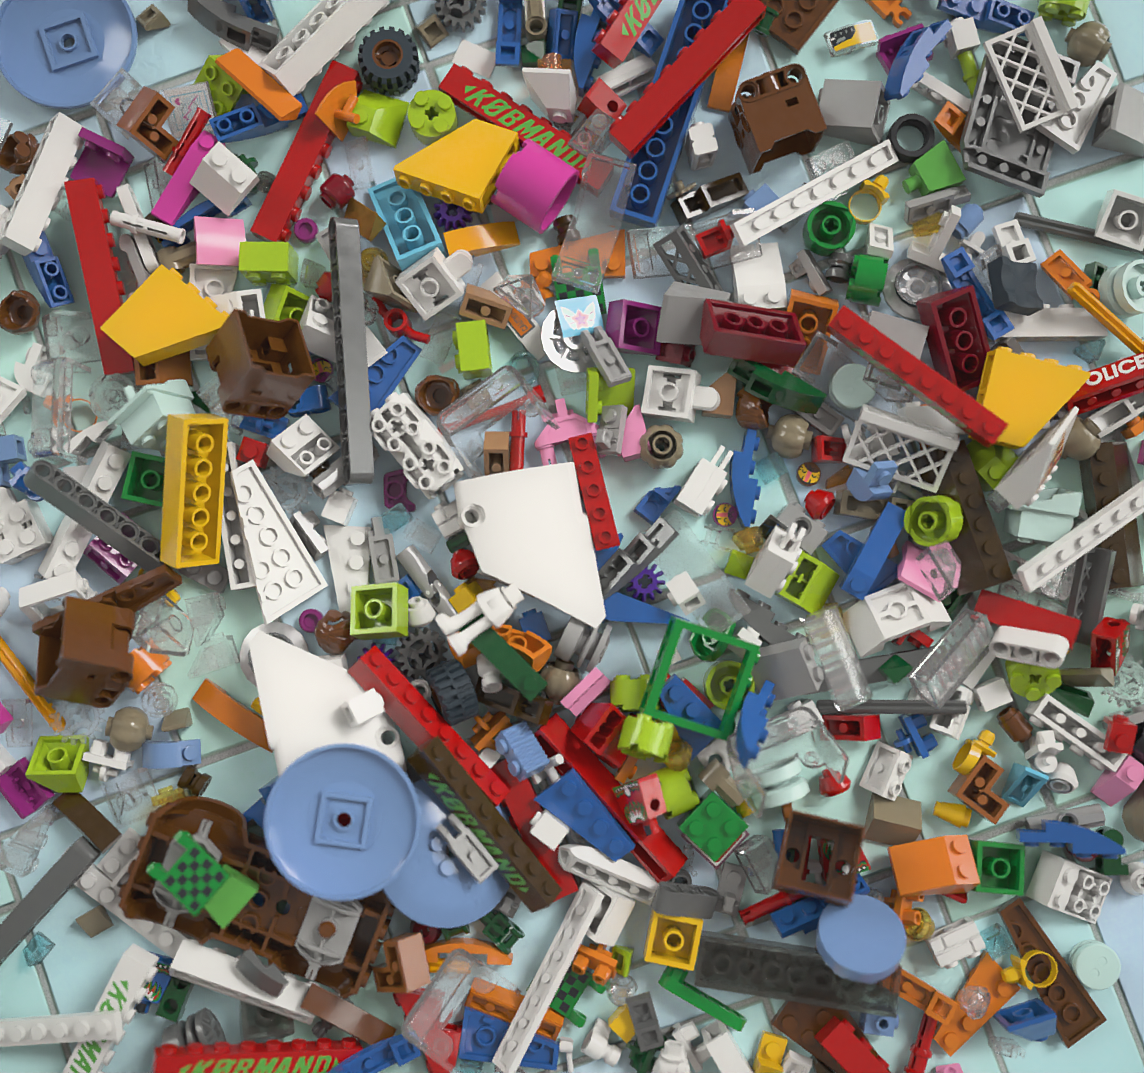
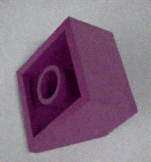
(633, 327)

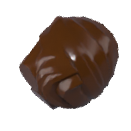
(18, 152)
(19, 312)
(436, 393)
(749, 413)
(337, 637)

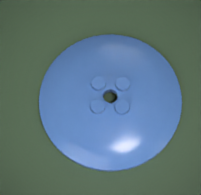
(59, 76)
(337, 859)
(438, 887)

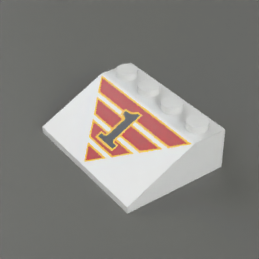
(1036, 464)

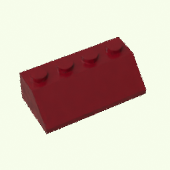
(751, 333)
(955, 335)

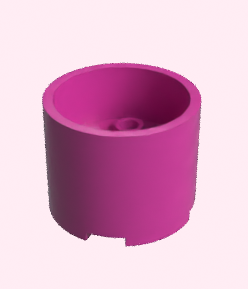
(535, 186)

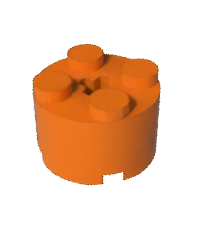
(145, 667)

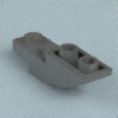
(232, 27)
(760, 620)

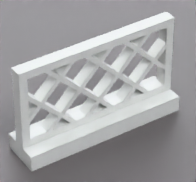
(1048, 63)
(912, 431)

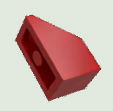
(853, 726)

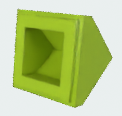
(624, 957)

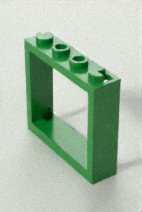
(663, 663)

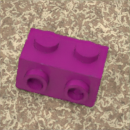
(890, 45)
(22, 793)

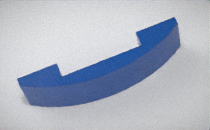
(509, 33)
(648, 40)
(204, 209)
(959, 273)
(379, 1056)

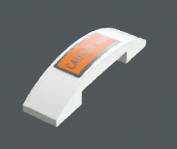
(525, 330)

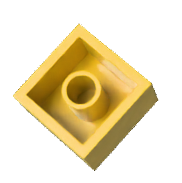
(672, 940)

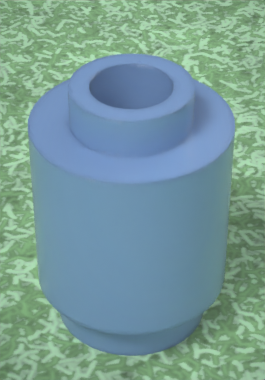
(970, 218)

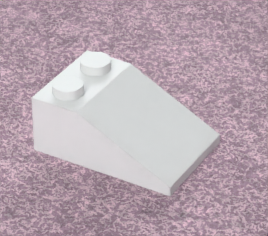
(761, 280)

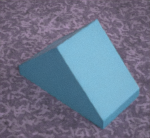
(1022, 784)

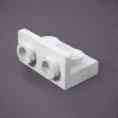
(886, 771)
(117, 860)

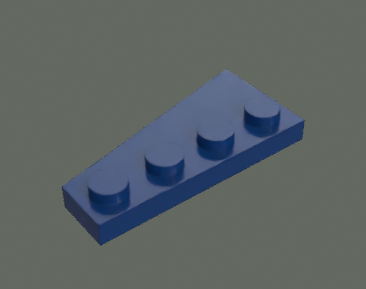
(387, 372)
(582, 811)
(484, 1034)

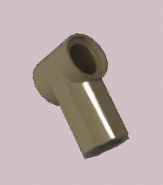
(535, 18)
(178, 257)
(719, 779)

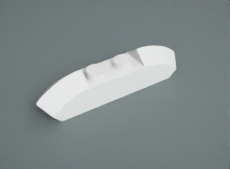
(600, 869)

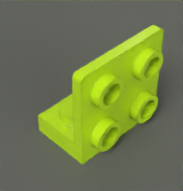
(223, 88)
(599, 394)

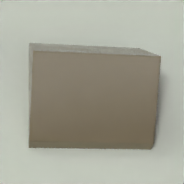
(382, 285)
(893, 821)

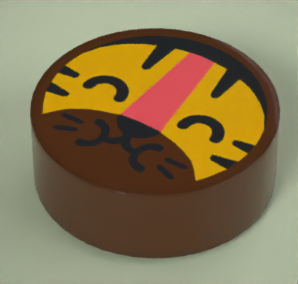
(808, 474)

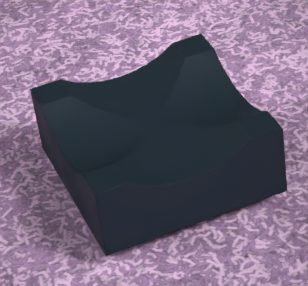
(1014, 286)

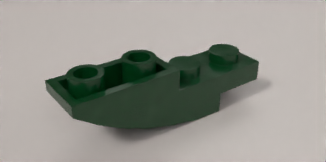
(777, 389)

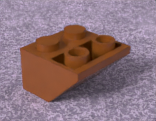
(168, 369)

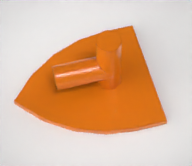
(338, 107)

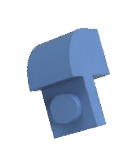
(11, 451)
(872, 483)
(171, 753)

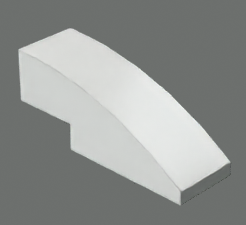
(1117, 413)

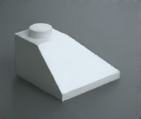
(552, 92)

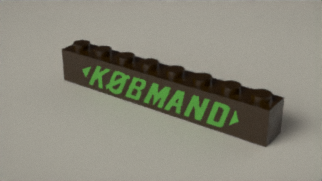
(475, 811)

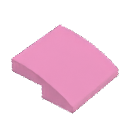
(218, 240)
(909, 571)
(586, 692)

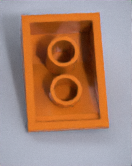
(812, 312)
(934, 866)

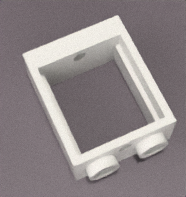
(34, 595)

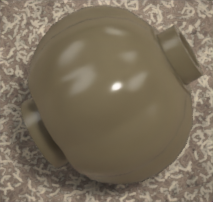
(1088, 43)
(664, 436)
(790, 436)
(1082, 440)
(561, 679)
(129, 729)

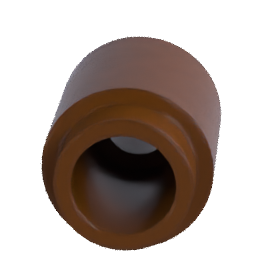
(1015, 724)

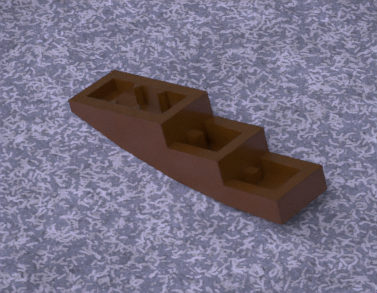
(346, 1016)

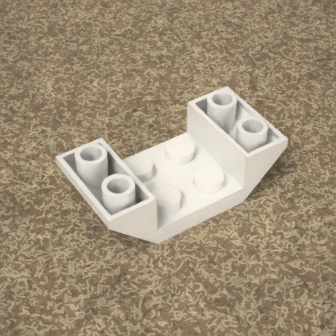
(891, 615)

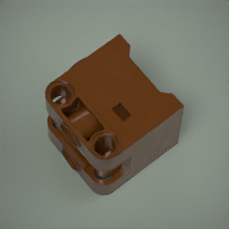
(776, 117)
(253, 365)
(86, 654)
(847, 849)

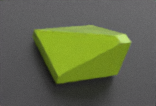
(738, 564)

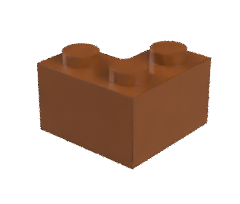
(145, 120)
(975, 790)
(404, 965)

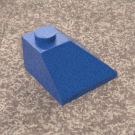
(1028, 1020)

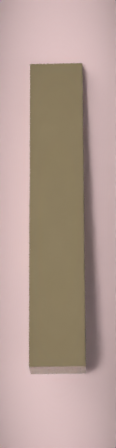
(849, 506)

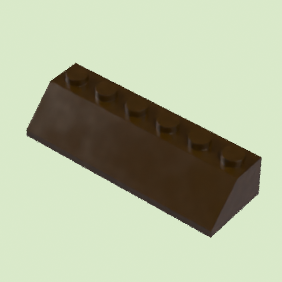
(1103, 481)
(978, 541)

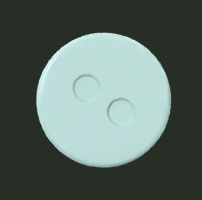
(848, 389)
(1094, 964)

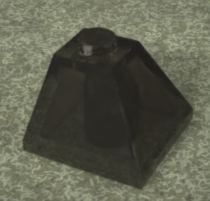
(262, 1025)

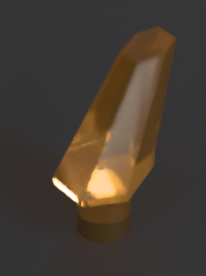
(839, 477)
(485, 584)

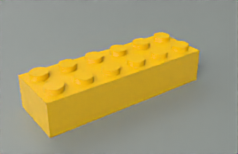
(193, 489)

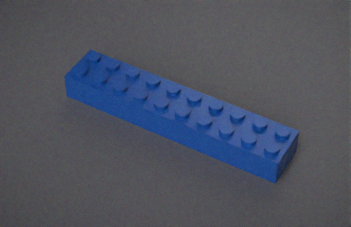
(660, 155)

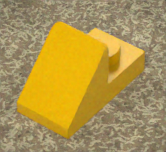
(769, 1053)

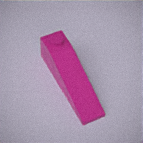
(179, 191)

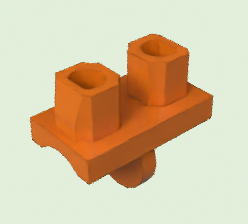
(487, 728)
(902, 907)
(597, 959)

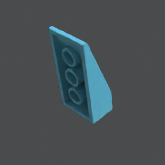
(407, 222)

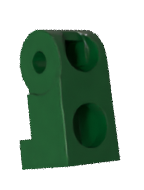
(1111, 866)
(175, 999)

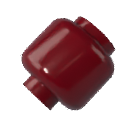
(337, 191)

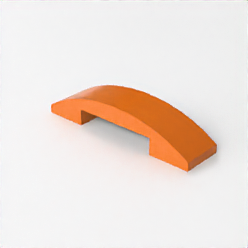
(726, 79)
(950, 124)
(232, 713)
(471, 945)
(927, 998)

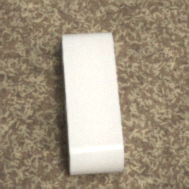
(1029, 646)

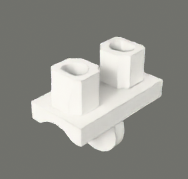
(1044, 750)
(99, 755)
(695, 1055)

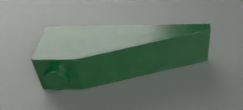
(508, 661)

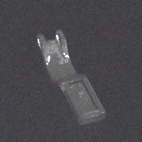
(446, 322)

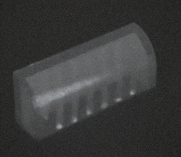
(836, 657)
(952, 658)

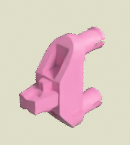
(570, 426)

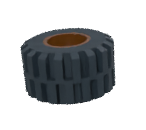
(389, 61)
(452, 692)

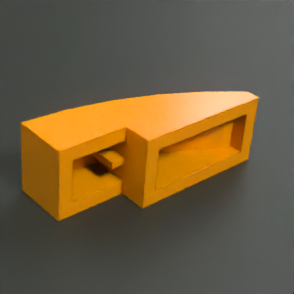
(482, 238)

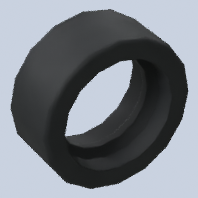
(922, 125)

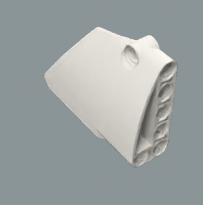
(535, 536)
(304, 701)

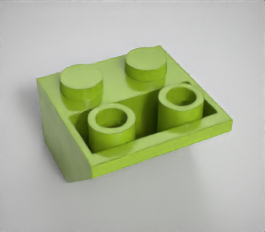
(809, 584)

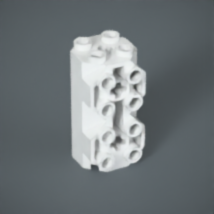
(415, 444)

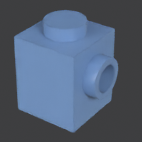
(759, 198)
(878, 1024)

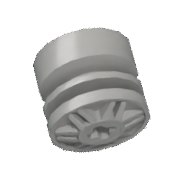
(584, 642)

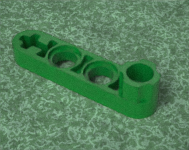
(673, 981)

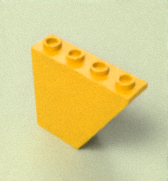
(460, 165)
(164, 318)
(1025, 392)

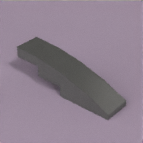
(632, 560)

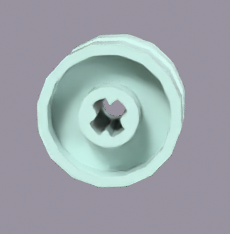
(1123, 289)
(782, 784)

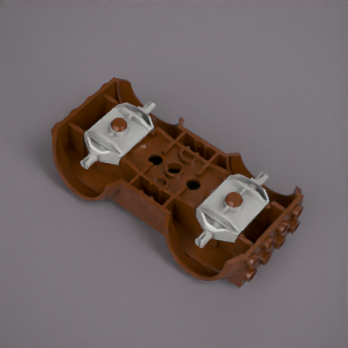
(314, 940)

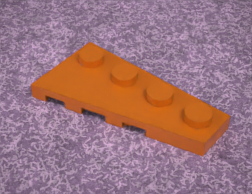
(616, 267)
(962, 1027)

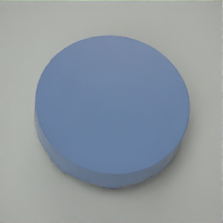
(861, 940)

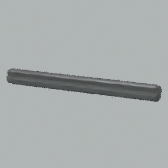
(1066, 230)
(895, 707)

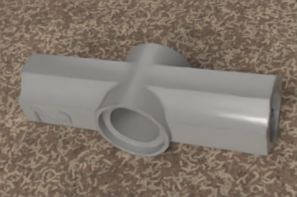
(333, 477)
(1086, 816)

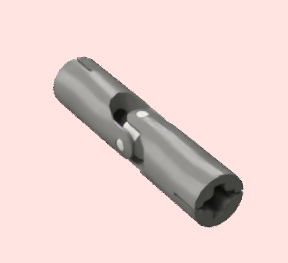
(426, 580)

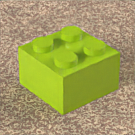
(268, 263)
(474, 349)
(379, 611)

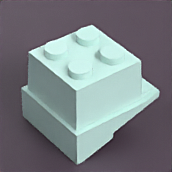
(147, 411)
(1045, 519)

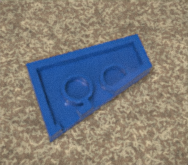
(843, 551)
(684, 703)

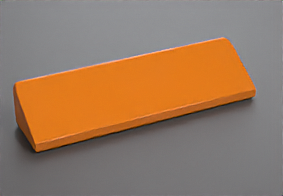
(260, 85)
(504, 1005)

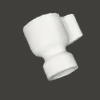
(491, 675)
(597, 1046)

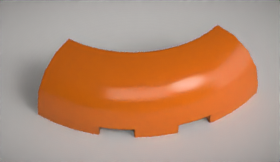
(527, 645)

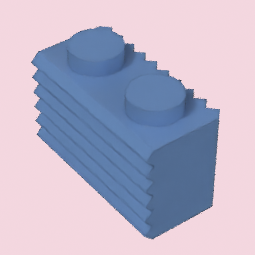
(521, 751)

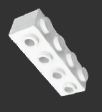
(1075, 731)

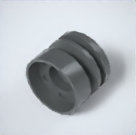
(198, 1027)

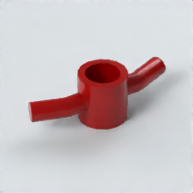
(405, 329)

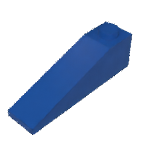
(873, 552)
(627, 609)

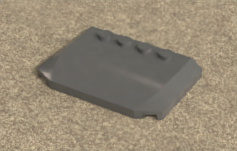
(990, 136)

